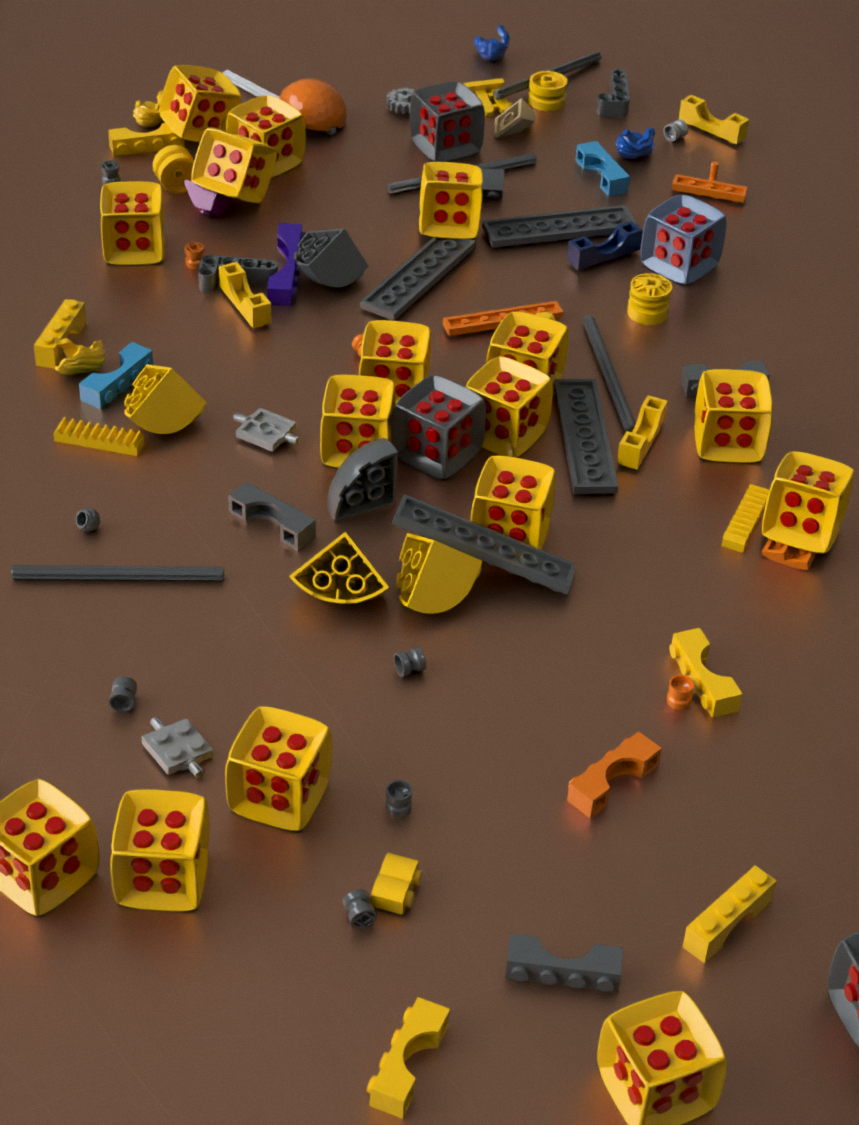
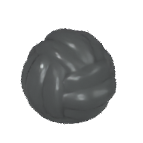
(87, 519)

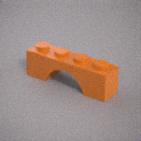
(633, 757)

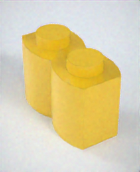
(395, 883)

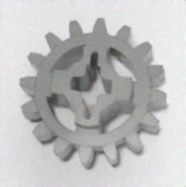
(399, 100)

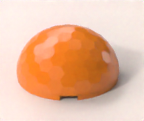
(318, 102)

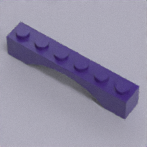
(284, 283)

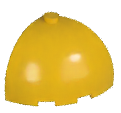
(162, 401)
(341, 574)
(434, 575)

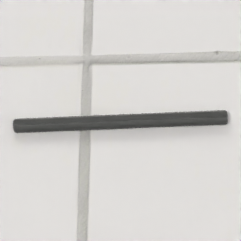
(562, 69)
(505, 164)
(609, 374)
(76, 572)

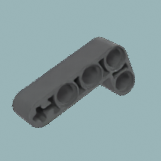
(618, 100)
(256, 270)

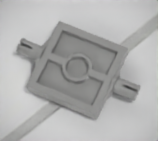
(266, 429)
(177, 747)

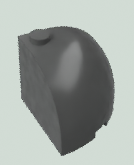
(330, 258)
(364, 481)

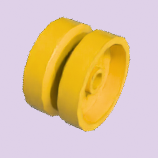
(547, 90)
(173, 167)

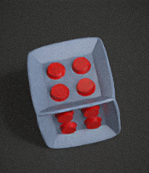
(683, 239)

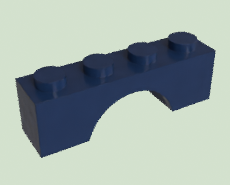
(624, 240)

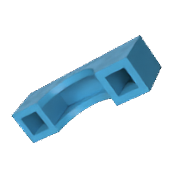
(613, 177)
(103, 388)

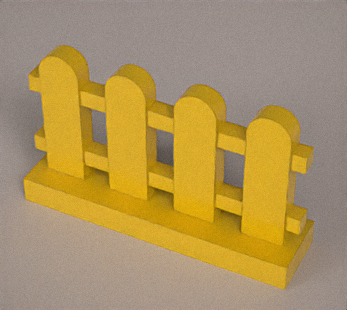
(484, 90)

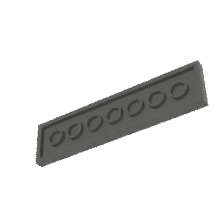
(555, 226)
(416, 276)
(585, 437)
(484, 544)

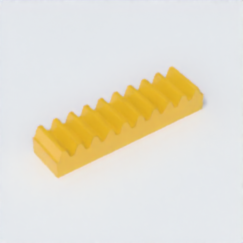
(99, 437)
(745, 518)

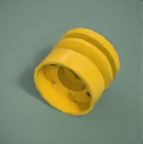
(649, 299)

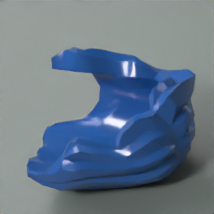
(493, 49)
(635, 144)

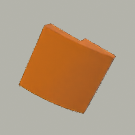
(788, 555)

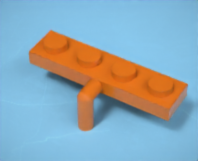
(710, 187)

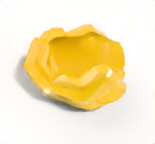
(148, 113)
(80, 358)

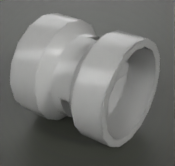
(675, 130)

